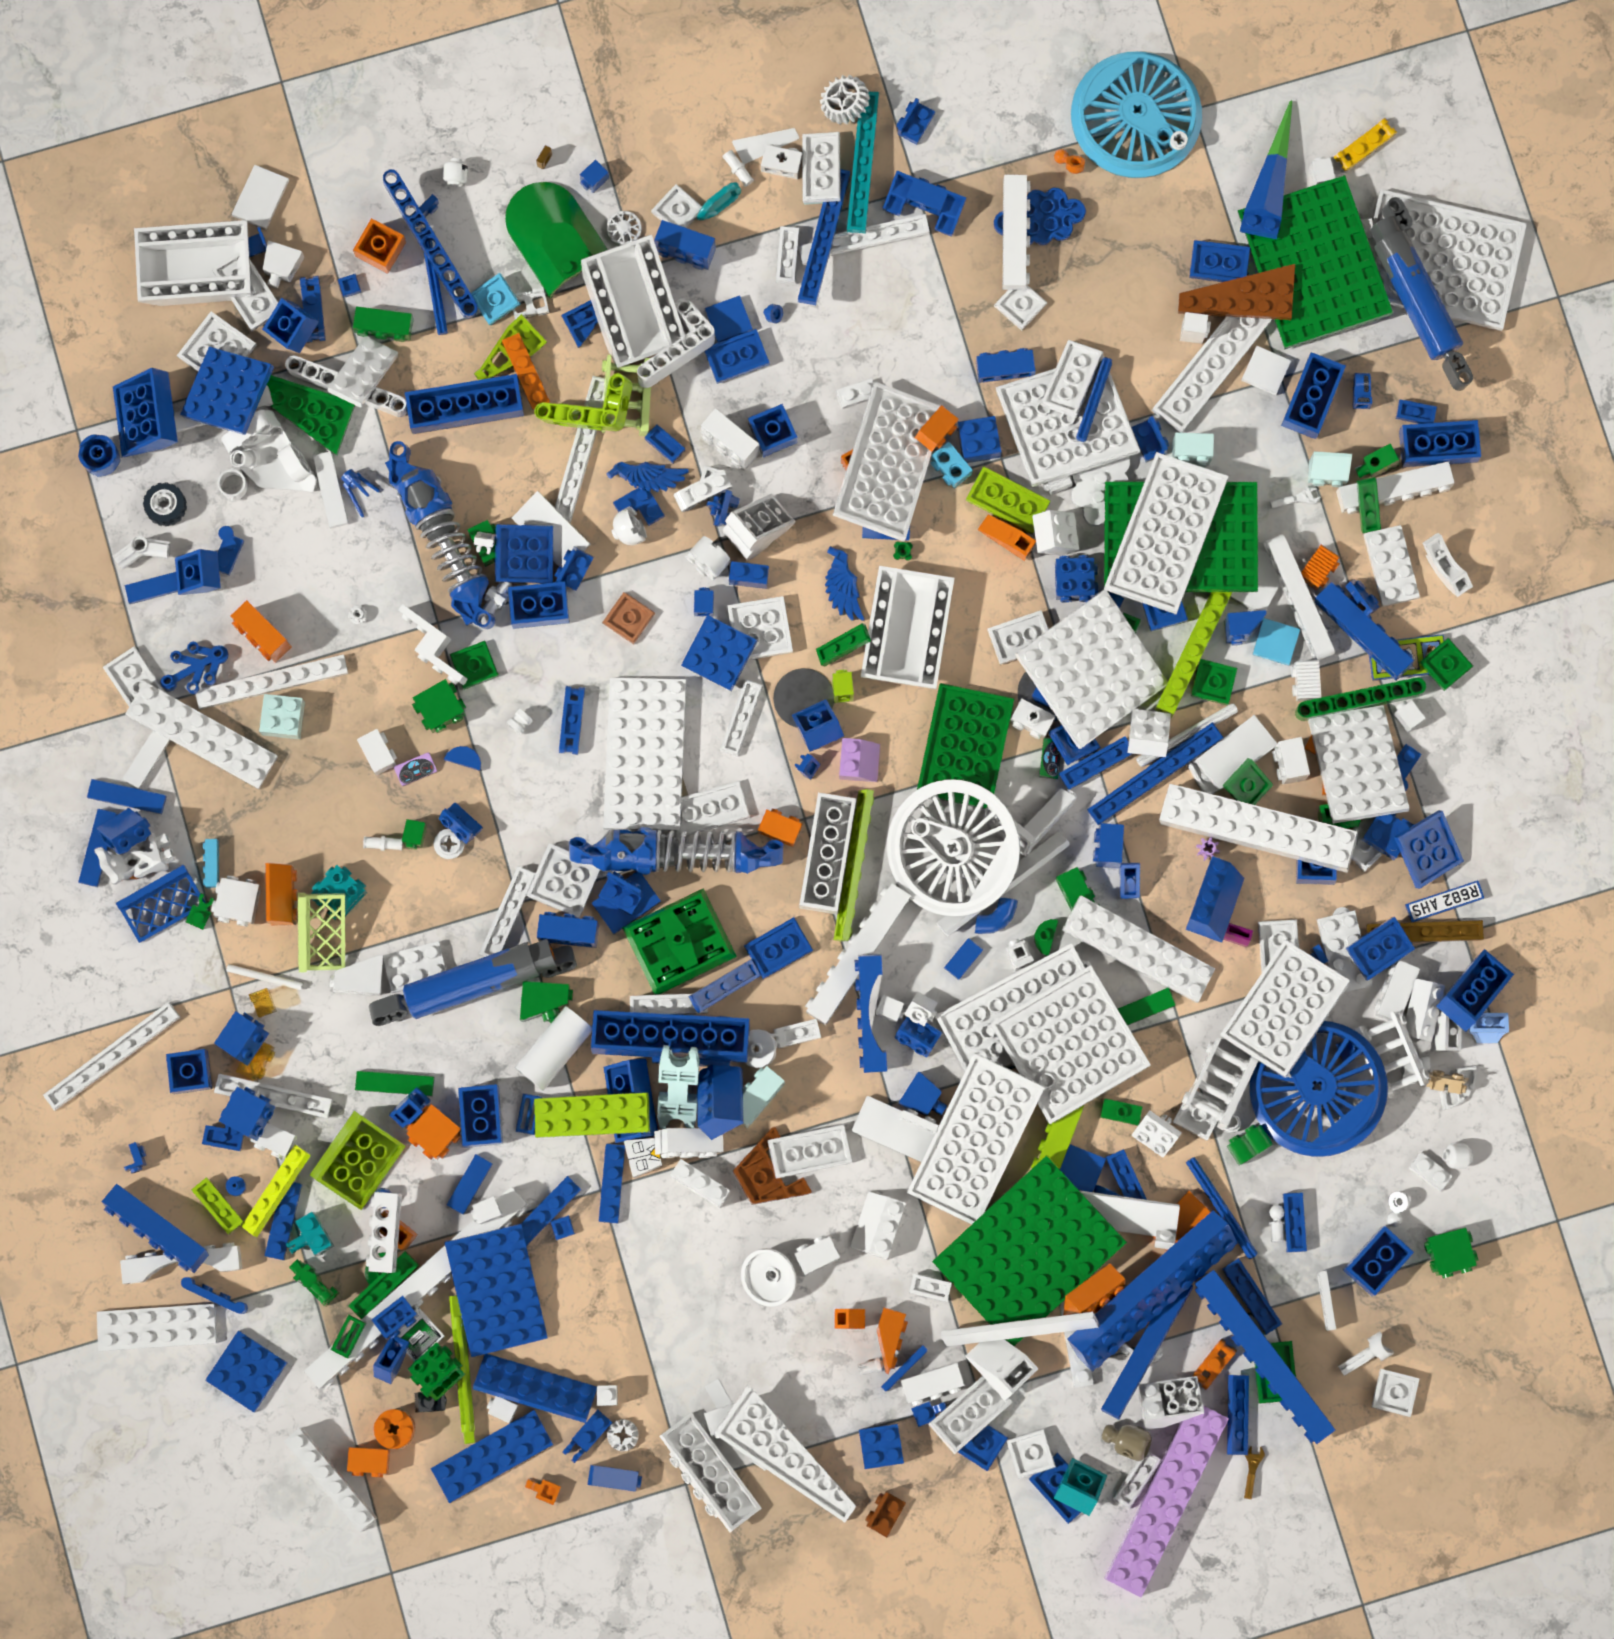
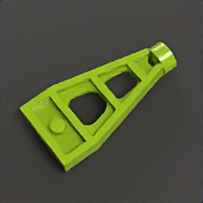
(531, 338)

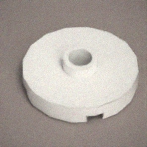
(767, 1048)

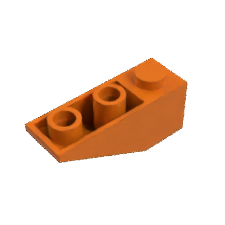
(1008, 537)
(888, 1333)

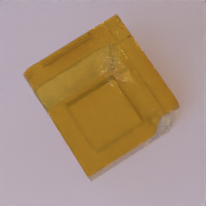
(263, 1002)

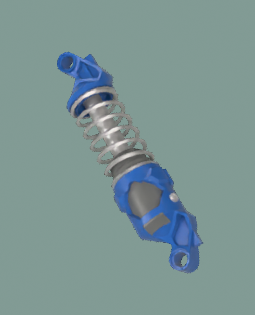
(432, 513)
(651, 850)

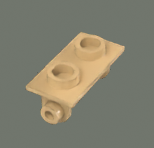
(1455, 1082)

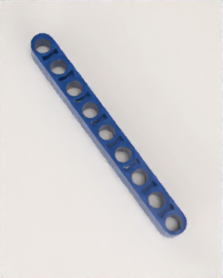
(428, 234)

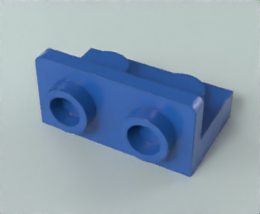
(915, 121)
(1150, 438)
(574, 568)
(460, 823)
(917, 1036)
(394, 1318)

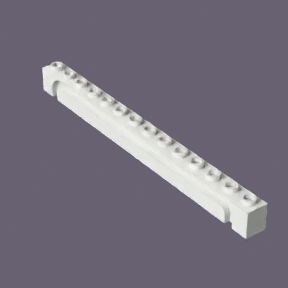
(414, 1289)

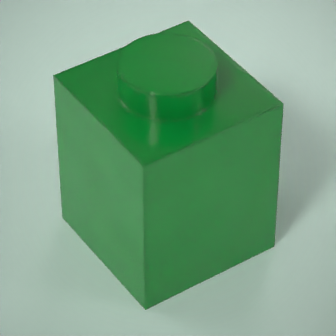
(414, 834)

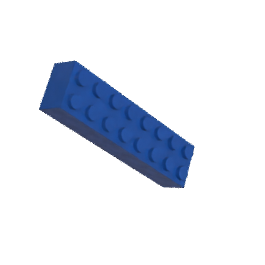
(648, 1032)

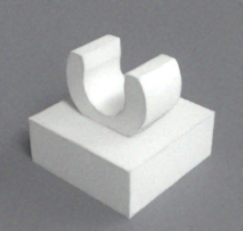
(484, 539)

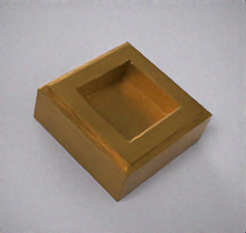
(544, 157)

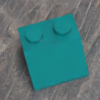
(1080, 1487)

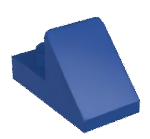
(1129, 880)

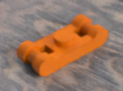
(1214, 1363)

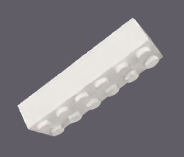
(827, 853)

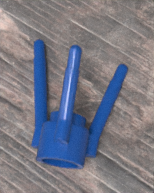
(352, 480)

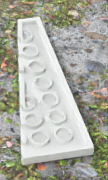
(767, 1441)

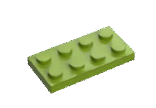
(1006, 499)

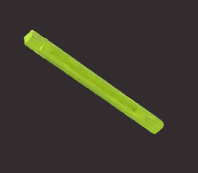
(464, 1383)

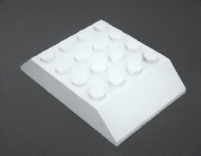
(178, 263)
(632, 300)
(907, 627)

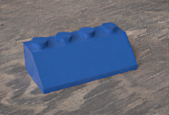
(1215, 900)
(630, 1078)
(720, 1099)

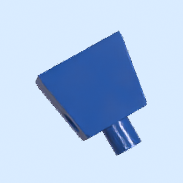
(922, 1096)

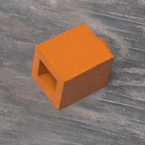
(849, 1318)

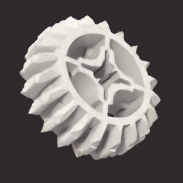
(850, 103)

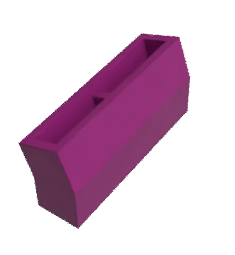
(1238, 935)

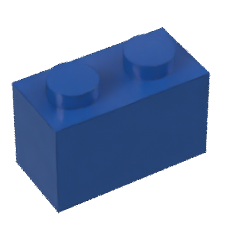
(748, 575)

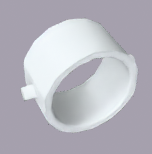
(223, 476)

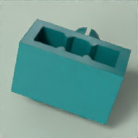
(312, 1235)

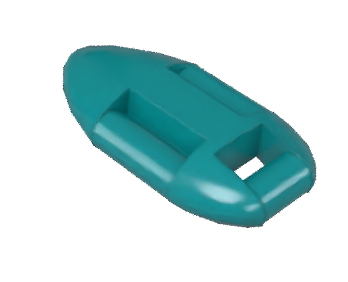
(719, 201)

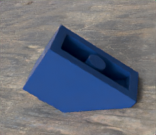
(390, 1360)

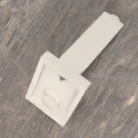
(1040, 823)

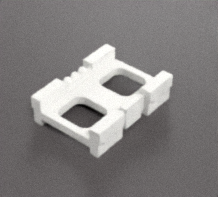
(527, 298)

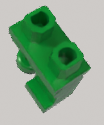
(312, 1281)

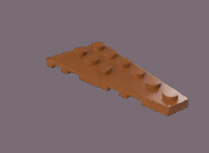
(1253, 296)

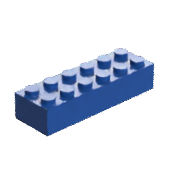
(464, 404)

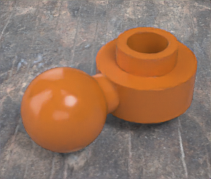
(1074, 164)

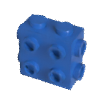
(1075, 578)
(124, 831)
(242, 1037)
(247, 1112)

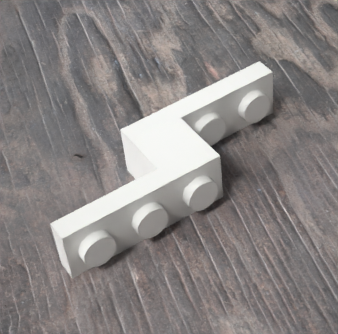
(432, 645)

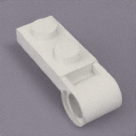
(702, 490)

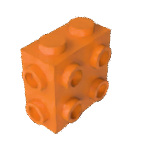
(433, 1133)

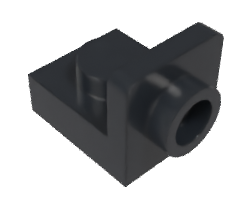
(425, 1404)

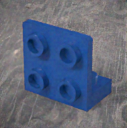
(621, 893)

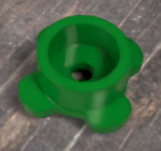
(902, 546)

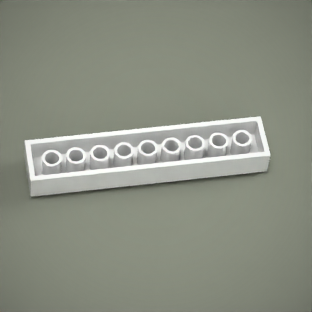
(1258, 828)

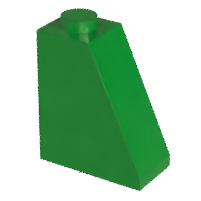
(543, 997)

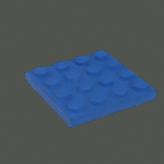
(227, 390)

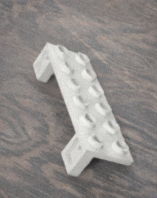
(1139, 1216)

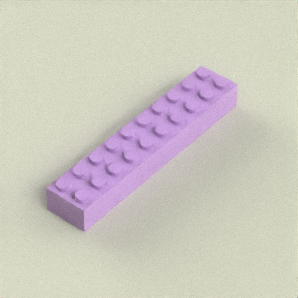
(1165, 1501)

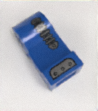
(1362, 391)

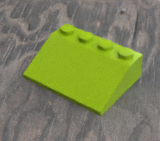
(357, 1160)

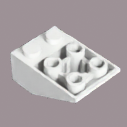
(1002, 1365)
(1170, 1402)

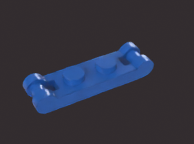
(313, 305)
(571, 720)
(221, 1299)

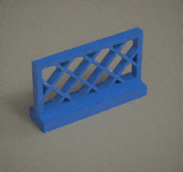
(152, 889)

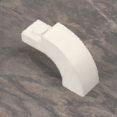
(1445, 566)

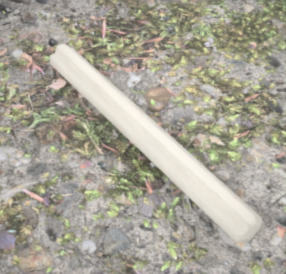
(1183, 736)

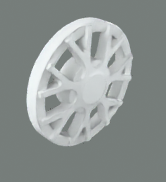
(623, 227)

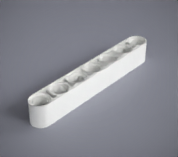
(323, 372)
(1299, 597)

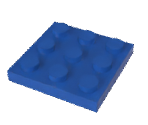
(524, 554)
(719, 653)
(1429, 849)
(246, 1371)

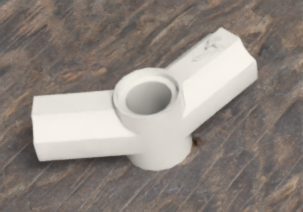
(152, 548)

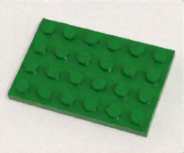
(966, 739)

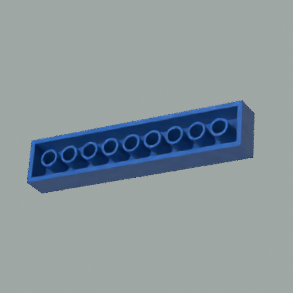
(1154, 1290)
(1265, 1357)

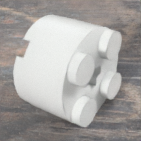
(708, 558)

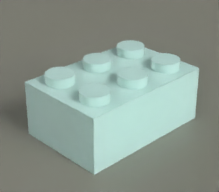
(760, 1093)

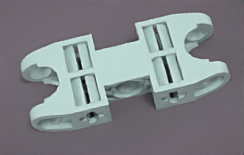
(678, 1074)

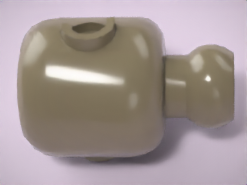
(1129, 1441)

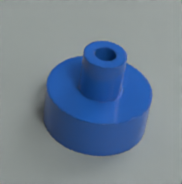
(773, 313)
(240, 1186)

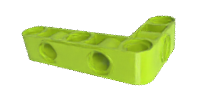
(615, 406)

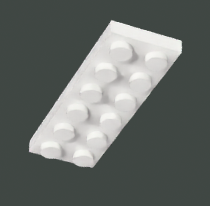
(156, 1327)

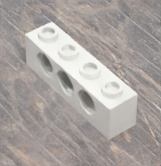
(392, 1202)

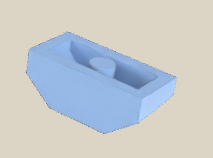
(1490, 1027)

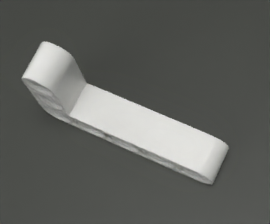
(680, 347)

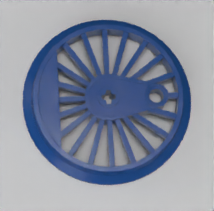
(1351, 1127)

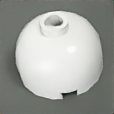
(628, 528)

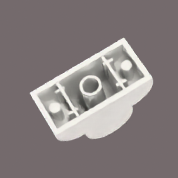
(757, 525)

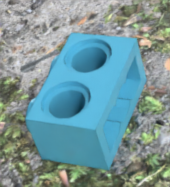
(955, 463)

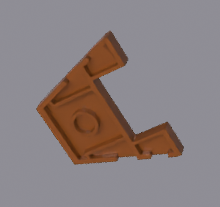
(758, 1178)

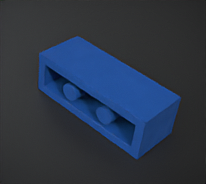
(1005, 365)

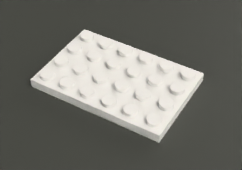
(1358, 764)
(1285, 1008)

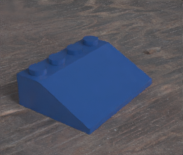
(146, 412)

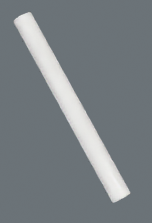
(264, 977)

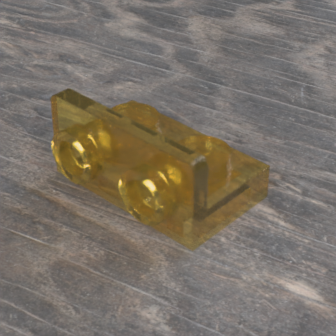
(256, 1068)

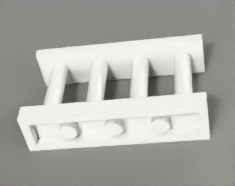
(1399, 1021)
(1240, 1083)

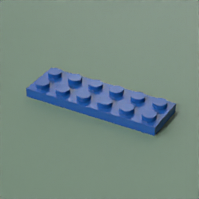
(535, 1388)
(492, 1456)

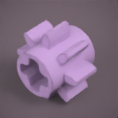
(1208, 843)

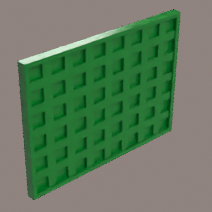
(1333, 262)
(1230, 548)
(1029, 1248)

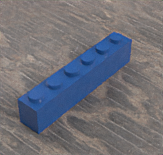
(1364, 631)
(155, 1228)

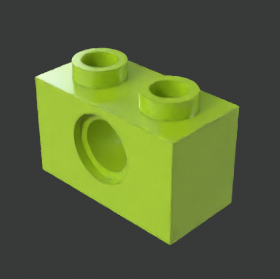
(842, 686)

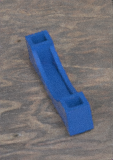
(873, 1057)

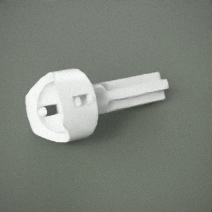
(1375, 1348)

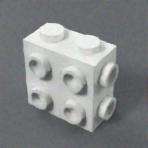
(236, 900)

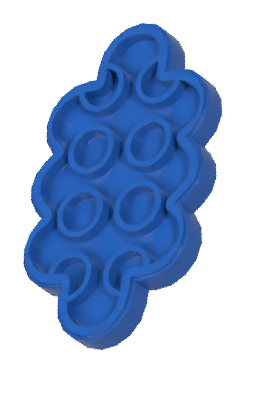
(1049, 216)

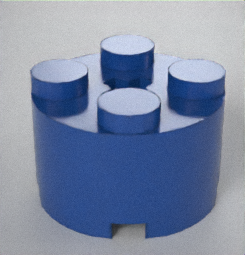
(106, 462)

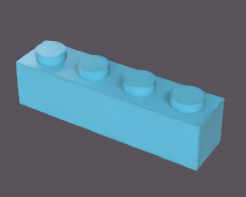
(211, 860)

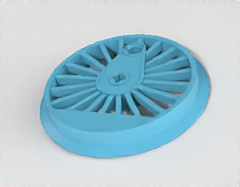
(1146, 125)

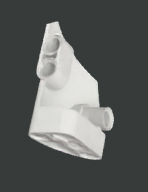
(269, 455)

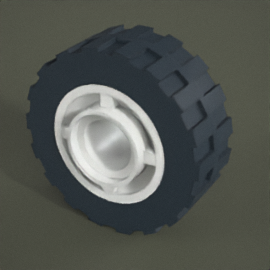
(156, 496)

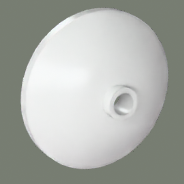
(762, 1284)

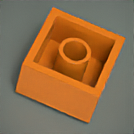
(379, 246)

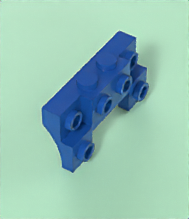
(927, 198)

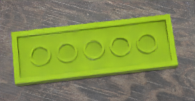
(592, 1115)

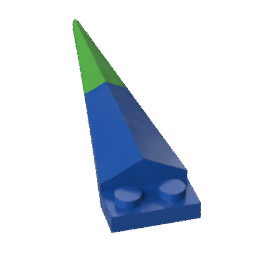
(1265, 204)

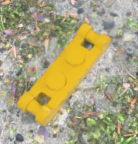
(1365, 145)

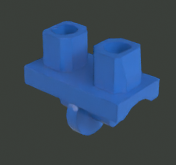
(720, 507)

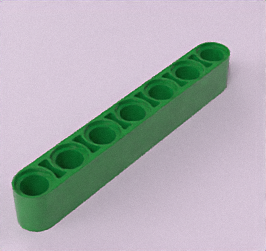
(1367, 693)

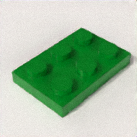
(1285, 1351)

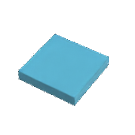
(495, 299)
(1276, 641)

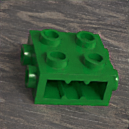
(439, 706)
(1451, 1252)
(436, 1371)

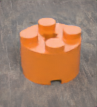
(398, 1418)

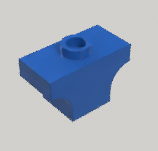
(409, 1108)

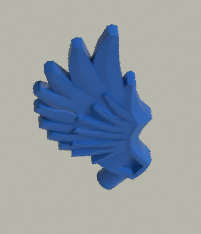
(648, 475)
(842, 585)

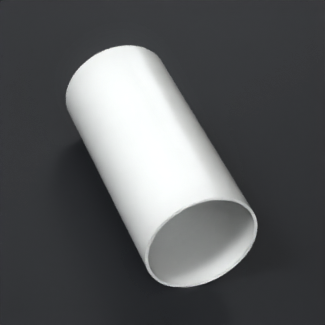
(554, 1048)

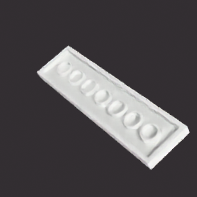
(1208, 370)
(201, 735)
(1138, 949)

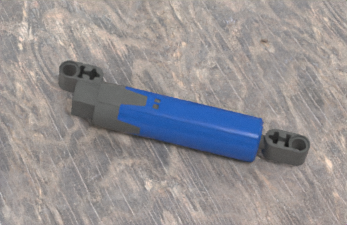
(1418, 292)
(473, 980)

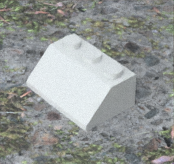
(878, 1225)

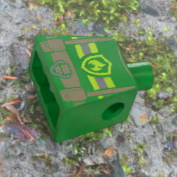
(1384, 457)

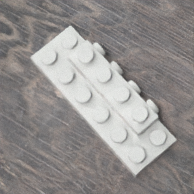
(709, 1473)

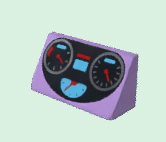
(415, 769)

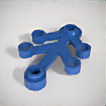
(197, 666)

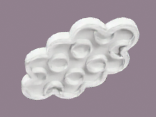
(1090, 488)

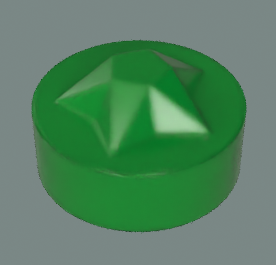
(549, 1016)

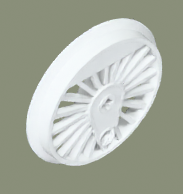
(939, 841)

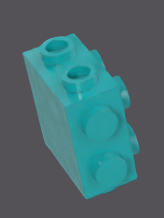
(339, 881)

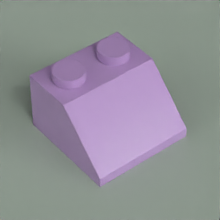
(859, 760)

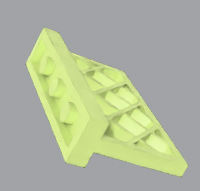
(304, 931)

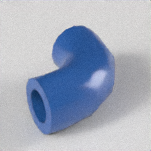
(998, 919)

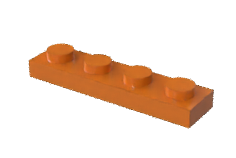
(525, 370)

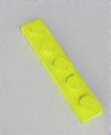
(276, 1190)

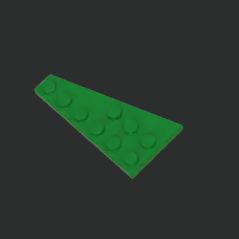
(313, 411)

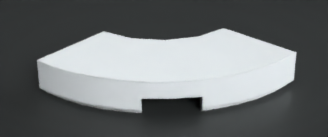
(1451, 1100)

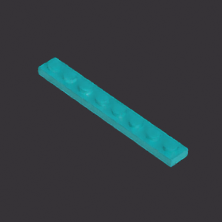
(863, 166)

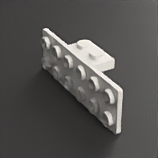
(895, 1128)

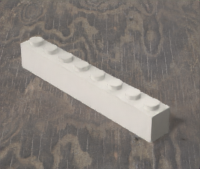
(865, 942)

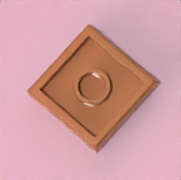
(628, 618)

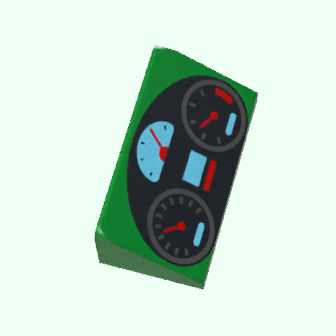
(1049, 760)

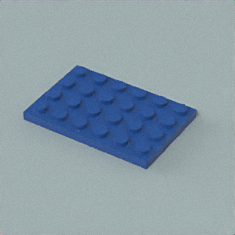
(496, 1290)

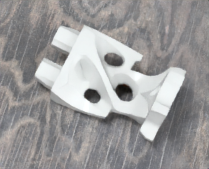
(151, 860)

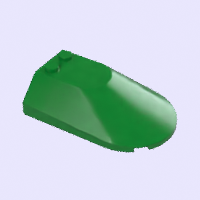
(551, 233)

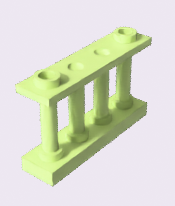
(642, 405)

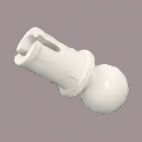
(1277, 1214)

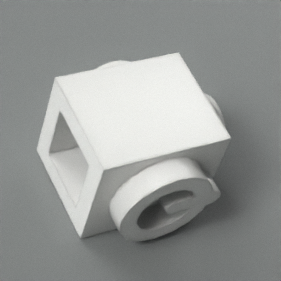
(921, 1009)

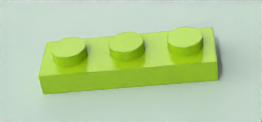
(217, 1206)

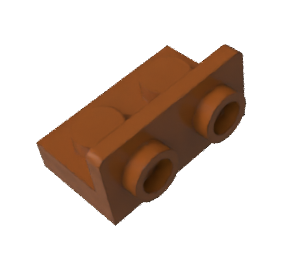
(885, 1514)

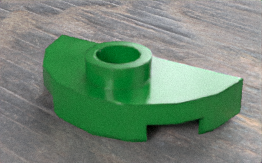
(1044, 936)

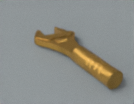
(1253, 1462)

